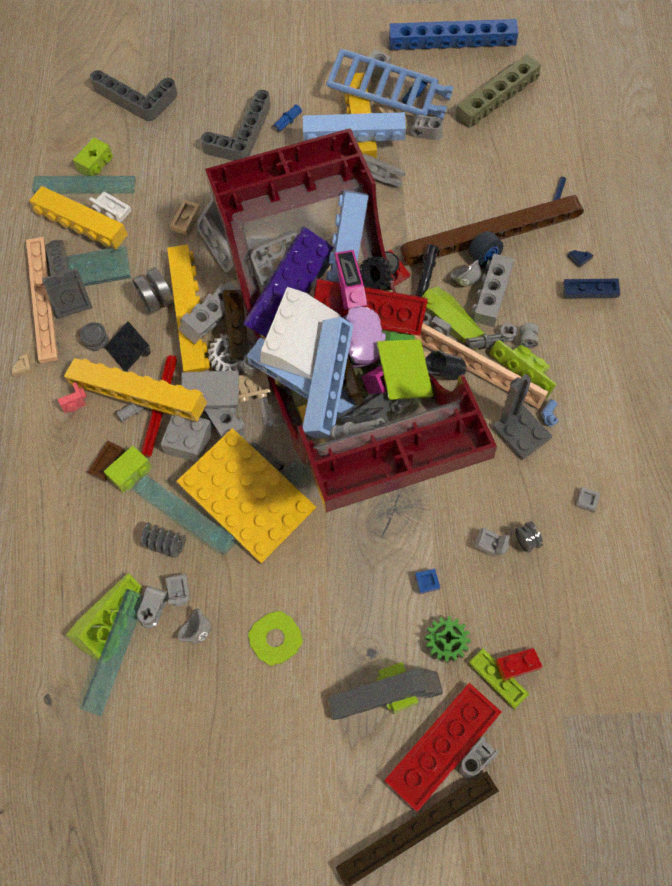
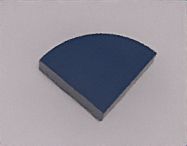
(579, 257)

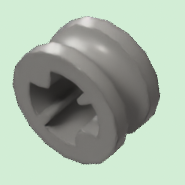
(508, 327)

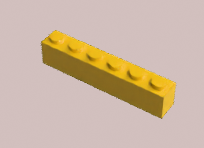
(360, 106)
(78, 217)

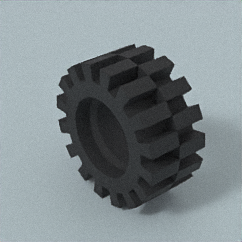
(385, 273)

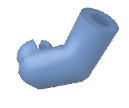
(547, 413)

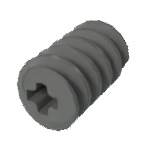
(162, 542)

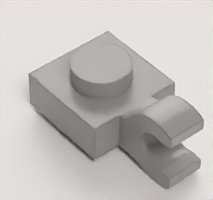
(437, 324)

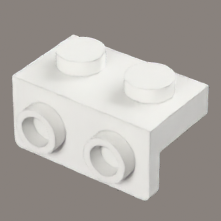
(110, 207)

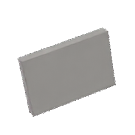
(218, 387)

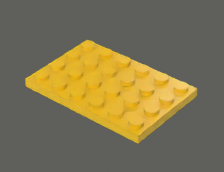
(246, 495)

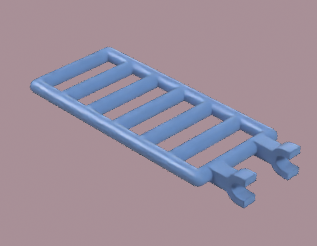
(444, 91)

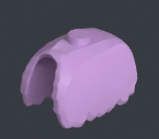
(364, 336)

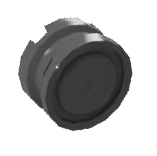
(94, 336)
(528, 537)

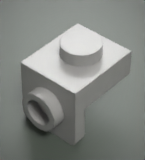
(491, 542)
(178, 589)

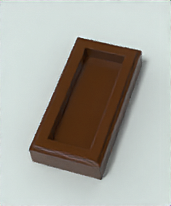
(106, 457)

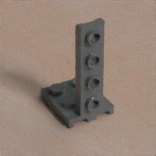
(64, 285)
(517, 424)

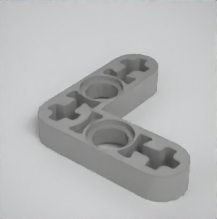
(265, 259)

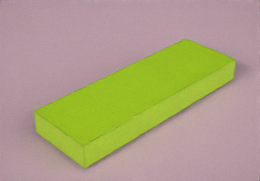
(509, 690)

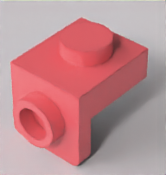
(73, 401)

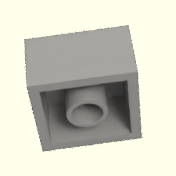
(186, 438)

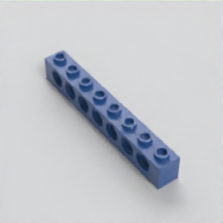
(453, 34)

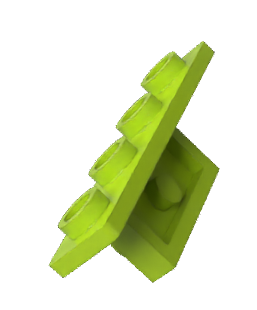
(522, 362)

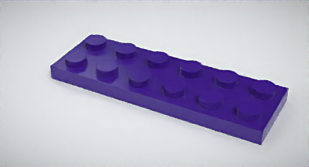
(295, 271)

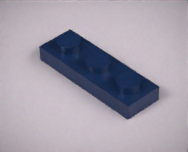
(591, 288)

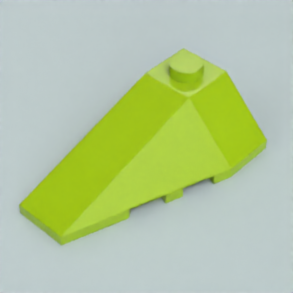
(448, 309)
(95, 625)

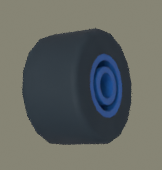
(484, 247)

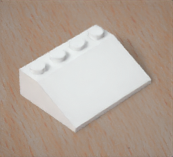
(296, 333)

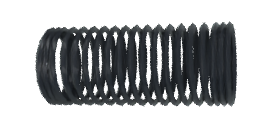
(445, 365)

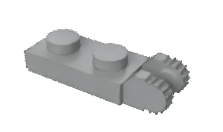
(383, 171)

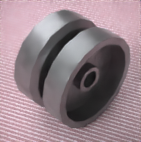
(153, 290)

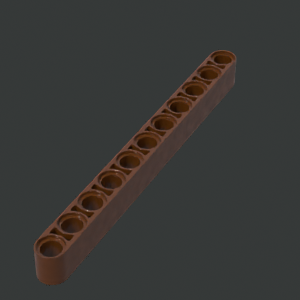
(502, 226)

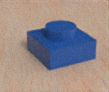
(427, 581)

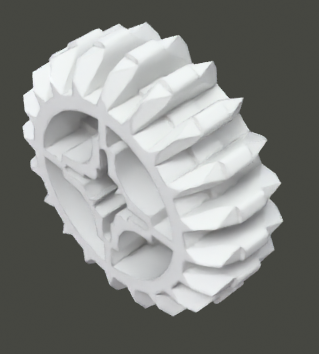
(223, 362)

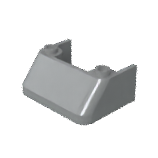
(213, 233)

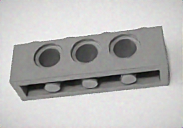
(499, 266)
(205, 315)
(218, 415)

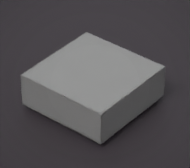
(587, 499)

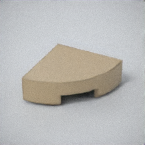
(22, 366)

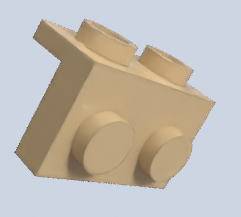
(253, 385)

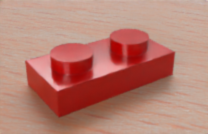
(518, 664)

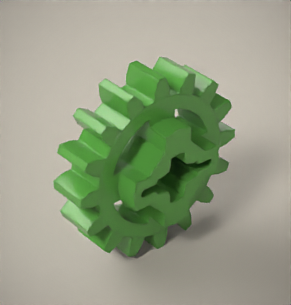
(439, 639)

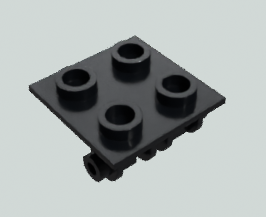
(127, 346)

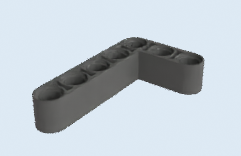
(143, 106)
(243, 143)
(374, 407)
(386, 691)

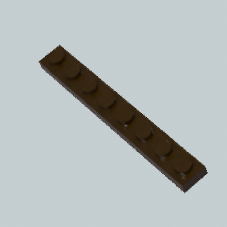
(416, 829)

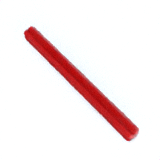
(156, 416)

